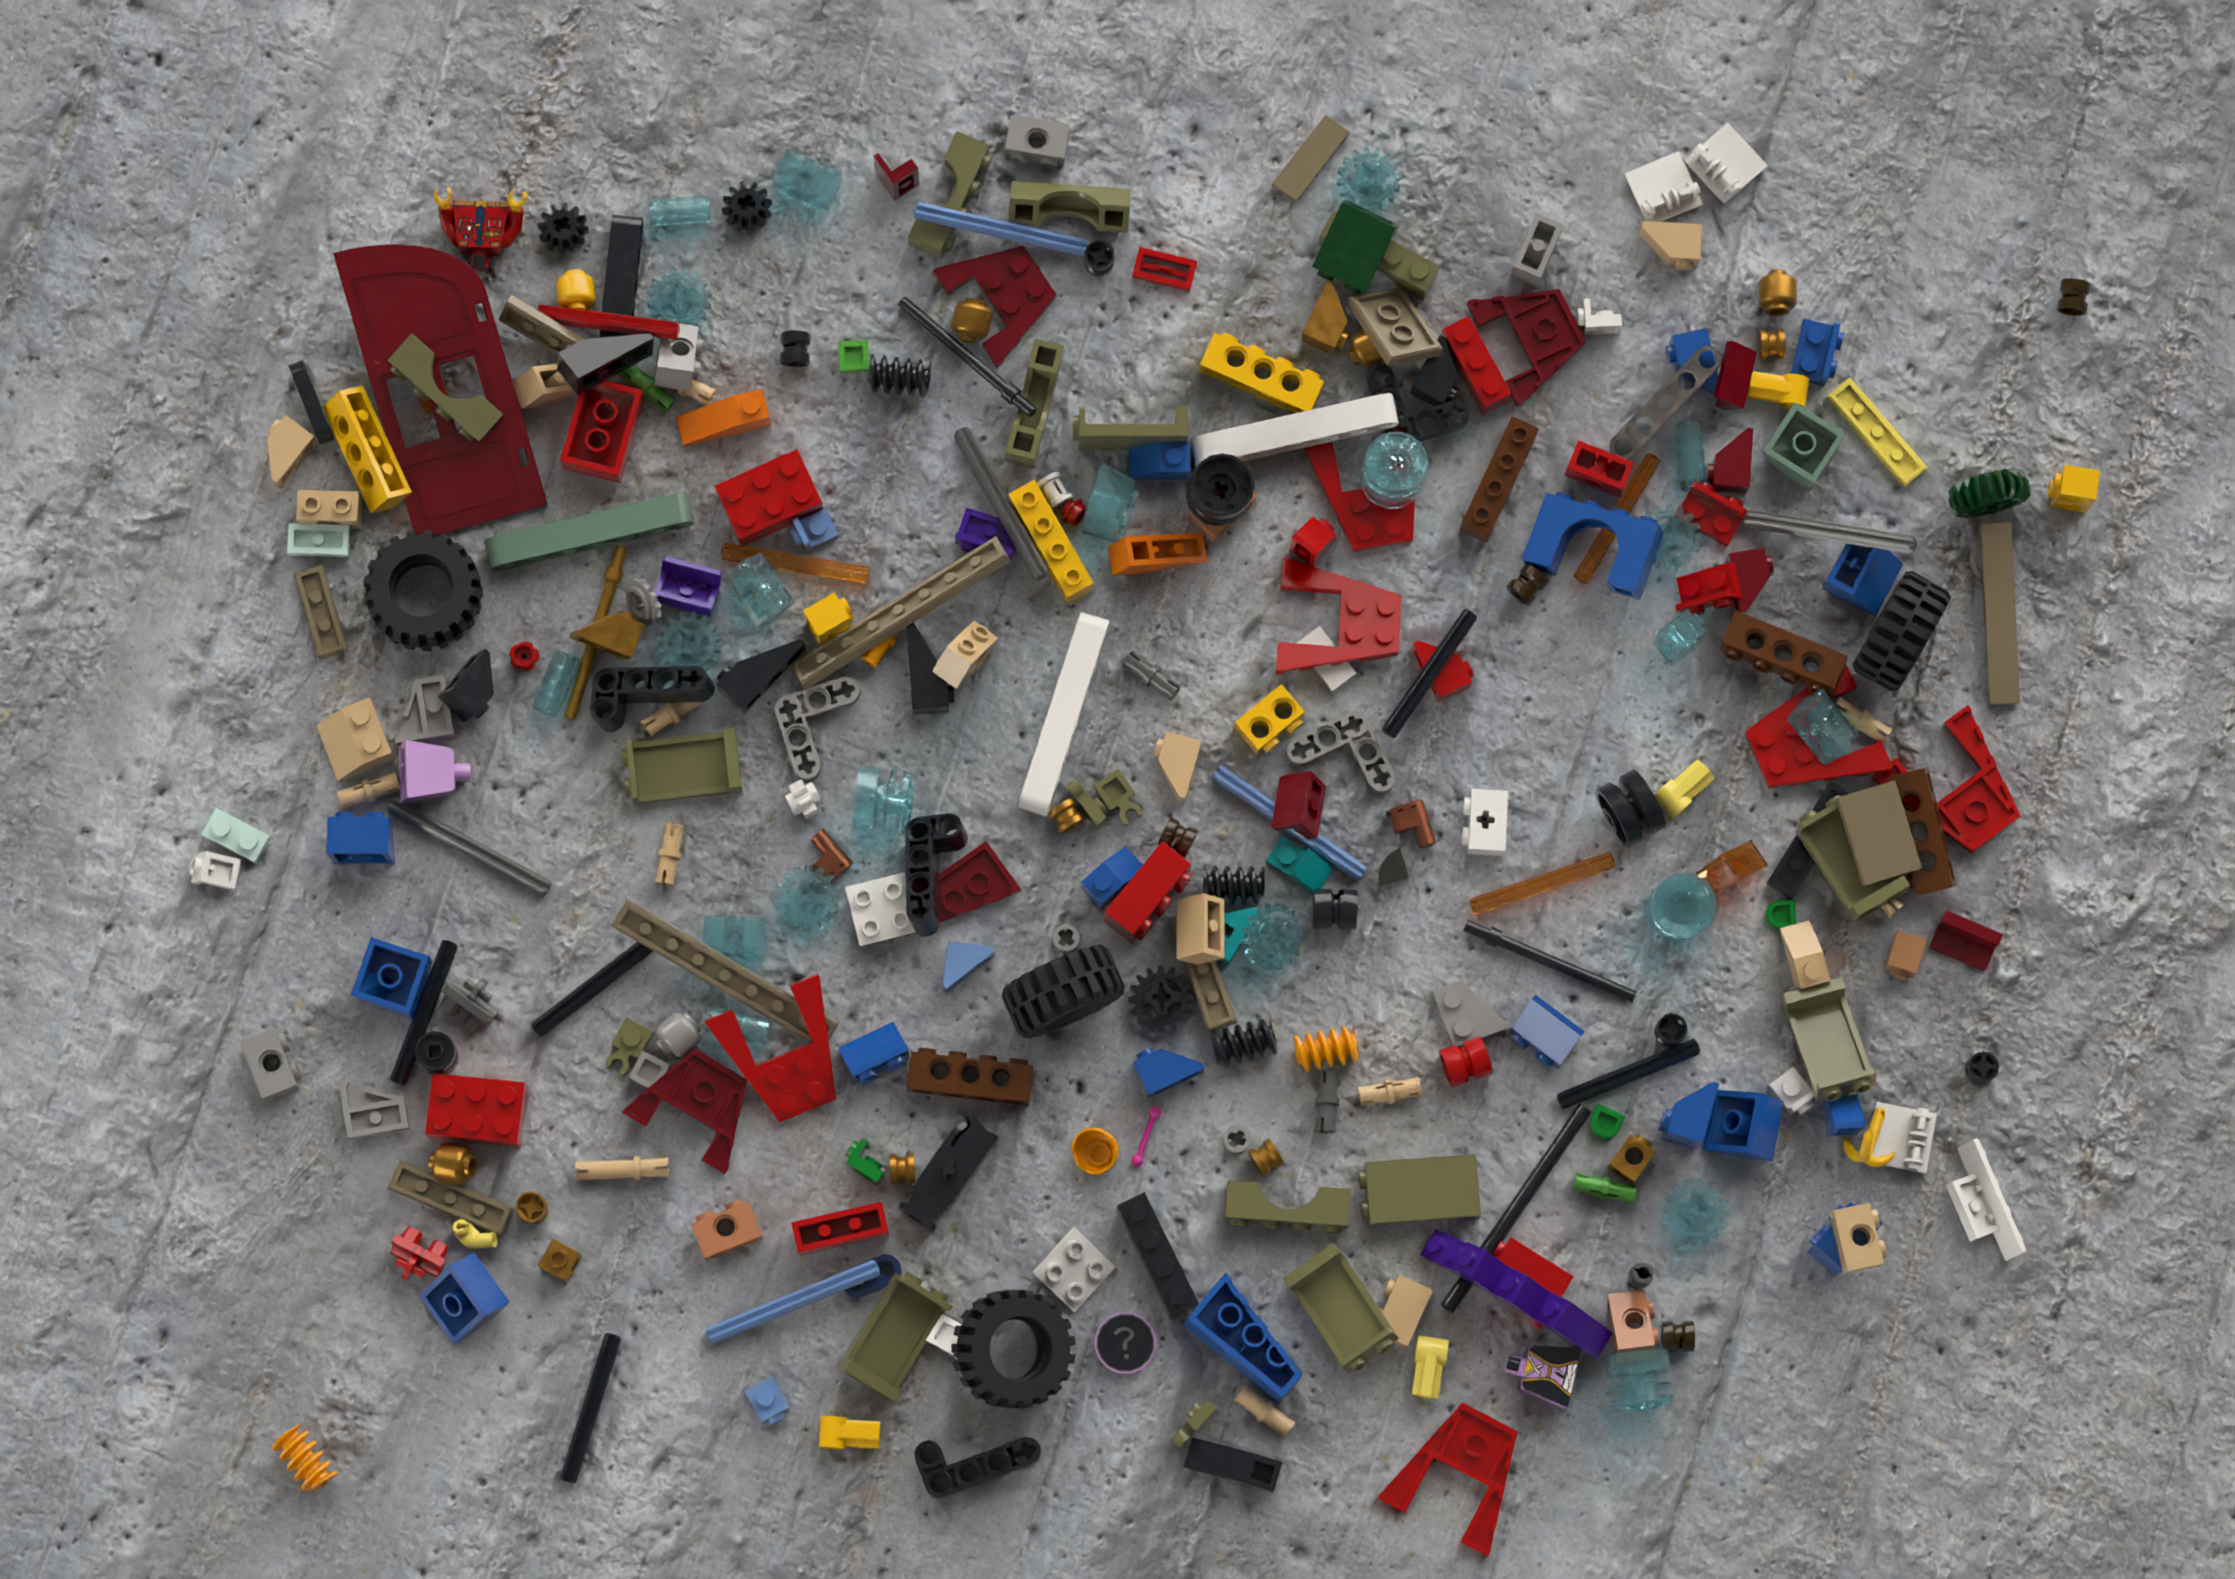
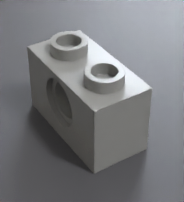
(1025, 129)
(1536, 250)
(677, 361)
(258, 1051)

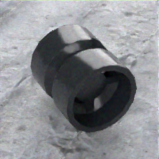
(1335, 909)
(436, 1053)

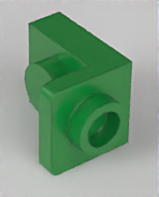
(867, 1167)

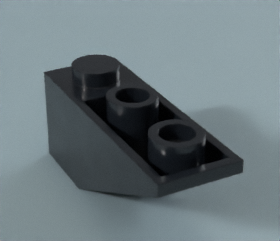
(1233, 1465)

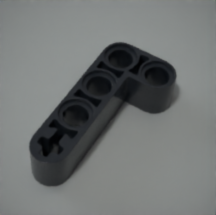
(651, 692)
(927, 875)
(979, 1461)

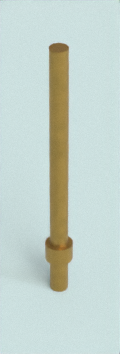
(613, 576)

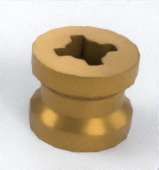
(1771, 344)
(1066, 816)
(1266, 1157)
(902, 1168)

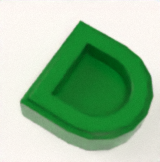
(1780, 913)
(1605, 1122)

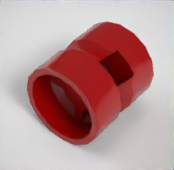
(1465, 1061)

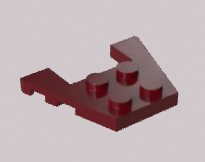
(1013, 288)
(1543, 329)
(703, 1092)

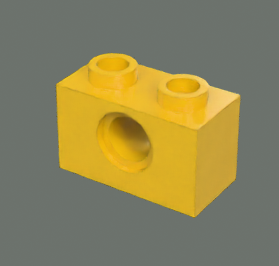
(828, 618)

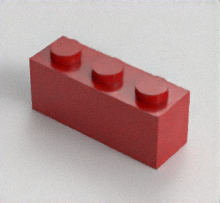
(1476, 366)
(840, 1228)

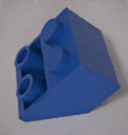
(1863, 576)
(874, 1054)

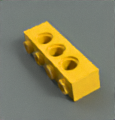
(1243, 377)
(366, 449)
(1051, 542)

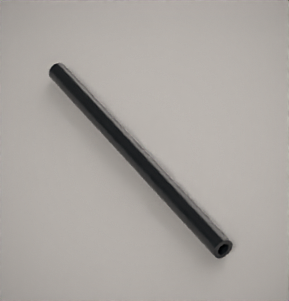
(1522, 1198)

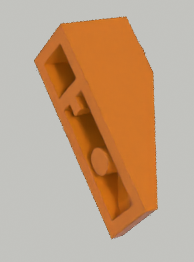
(724, 418)
(1156, 553)

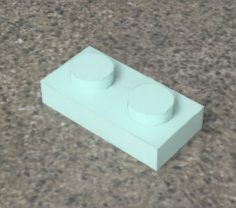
(318, 540)
(235, 835)

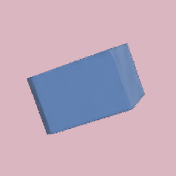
(963, 961)

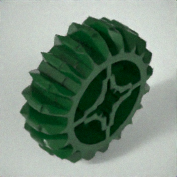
(1989, 493)

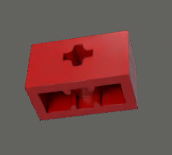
(1599, 469)

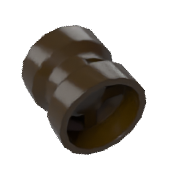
(2073, 297)
(1527, 584)
(1178, 837)
(1678, 1336)

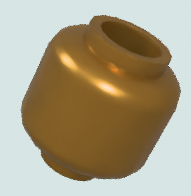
(1777, 293)
(971, 320)
(1363, 350)
(453, 1163)

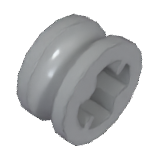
(1075, 937)
(1239, 1148)

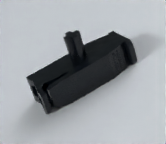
(949, 1172)

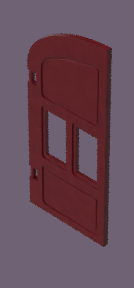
(434, 296)

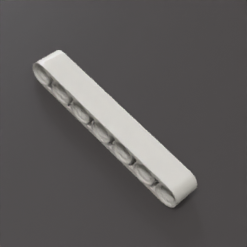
(1299, 429)
(1063, 714)

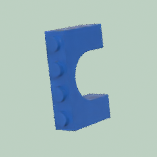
(1563, 518)

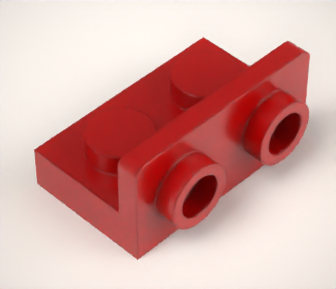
(1715, 514)
(1709, 588)

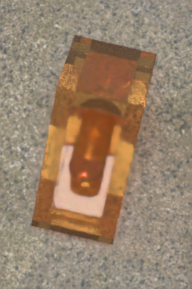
(1732, 867)

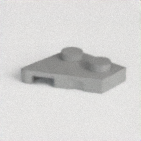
(425, 713)
(1466, 1014)
(371, 1111)

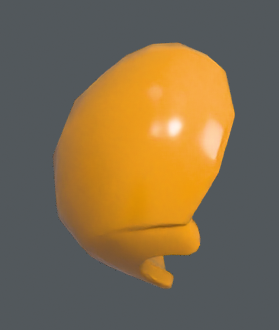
(1095, 1151)

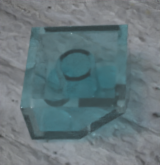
(1109, 504)

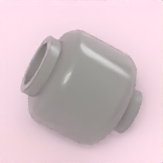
(678, 1034)

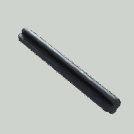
(1429, 673)
(590, 988)
(424, 1011)
(1628, 1073)
(590, 1408)

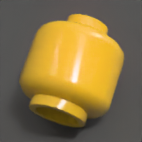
(575, 290)

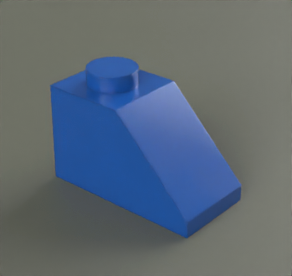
(1683, 346)
(1160, 461)
(1111, 877)
(1163, 1070)
(1844, 1116)

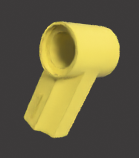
(1678, 793)
(1429, 1360)

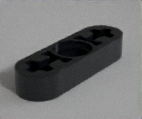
(311, 402)

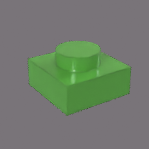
(853, 356)

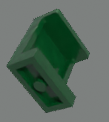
(1354, 247)

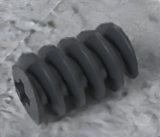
(899, 376)
(1234, 884)
(1244, 1042)

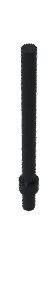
(1009, 392)
(1495, 937)

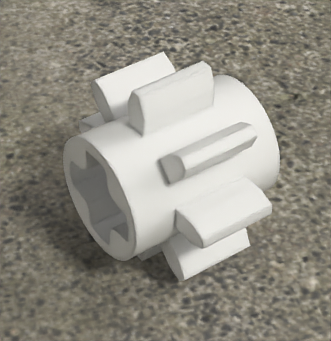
(803, 798)

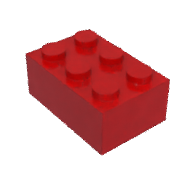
(602, 431)
(768, 497)
(1148, 893)
(476, 1110)

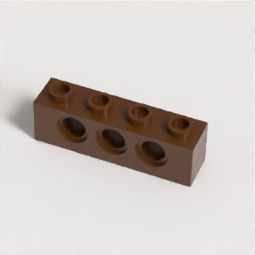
(1499, 479)
(1774, 639)
(1935, 844)
(1015, 1092)

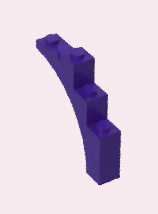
(1517, 1291)

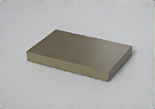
(1394, 326)
(1878, 833)

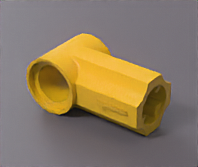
(1779, 389)
(840, 1433)

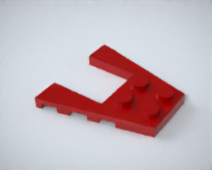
(1361, 520)
(1366, 620)
(1789, 760)
(1981, 804)
(796, 1078)
(1474, 1447)

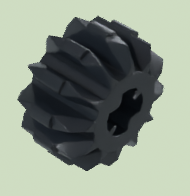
(740, 198)
(561, 218)

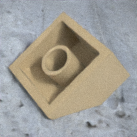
(355, 739)

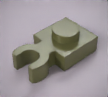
(1116, 793)
(1092, 809)
(630, 1042)
(1198, 1416)

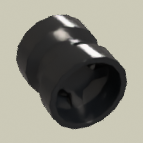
(1101, 252)
(795, 348)
(1672, 1025)

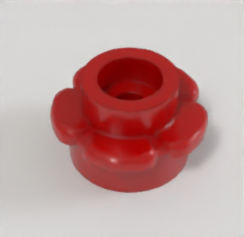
(1073, 512)
(520, 649)

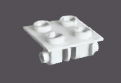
(1725, 163)
(1664, 188)
(879, 909)
(1908, 1135)
(1073, 1269)

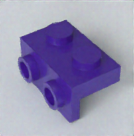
(979, 528)
(688, 586)

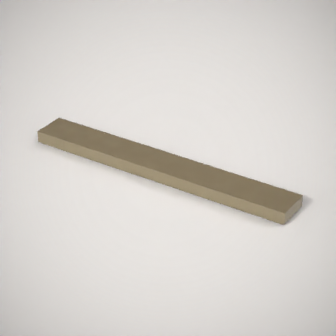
(900, 612)
(714, 968)

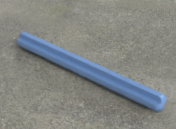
(1000, 229)
(1266, 808)
(793, 1301)

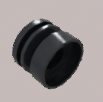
(1225, 474)

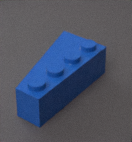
(1242, 1339)

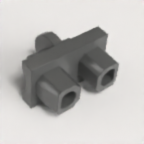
(473, 999)

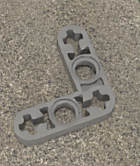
(805, 712)
(1354, 742)

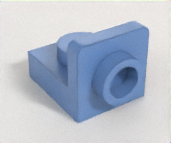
(813, 530)
(768, 1402)

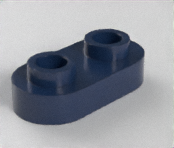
(877, 1283)

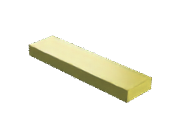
(1876, 432)

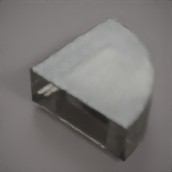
(1392, 869)

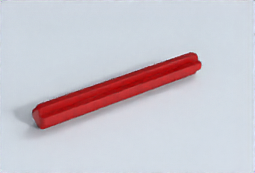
(611, 321)

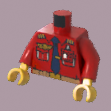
(481, 226)

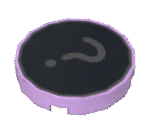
(1125, 1343)

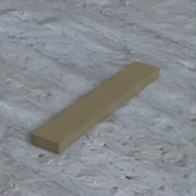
(1999, 613)

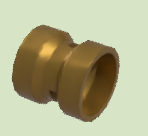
(531, 1203)

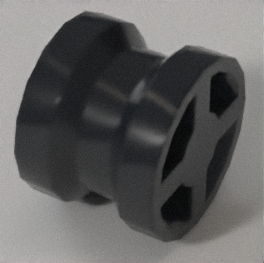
(1986, 1065)

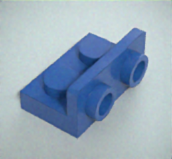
(1816, 351)

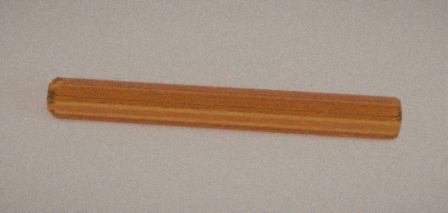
(1626, 502)
(799, 563)
(1542, 883)

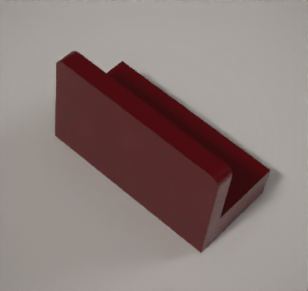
(900, 179)
(1734, 376)
(1299, 804)
(1965, 940)

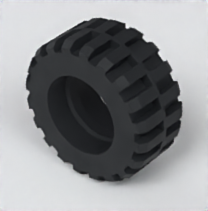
(414, 552)
(1901, 631)
(1063, 991)
(1052, 1349)

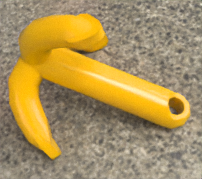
(1868, 1143)

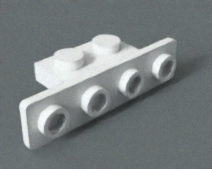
(1982, 1203)

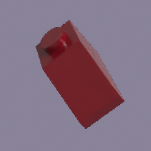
(1732, 465)
(1753, 573)

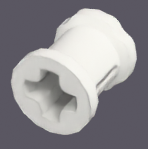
(1054, 491)

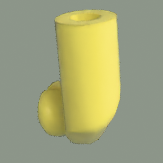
(471, 1237)

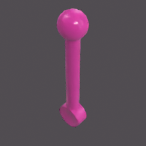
(1154, 1113)

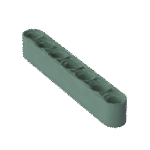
(589, 532)

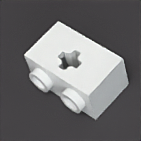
(1494, 806)

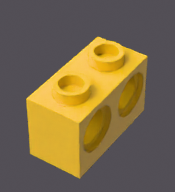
(2074, 488)
(1264, 715)

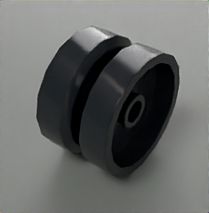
(1630, 808)

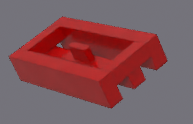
(1168, 258)

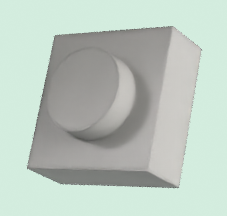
(648, 1069)

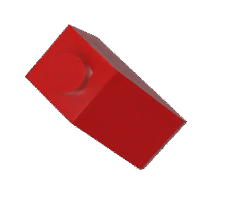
(1312, 541)
(1452, 679)

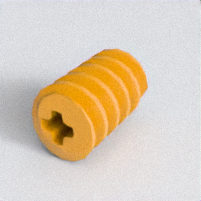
(1326, 1048)
(303, 1459)

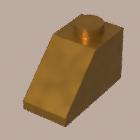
(1327, 322)
(612, 634)

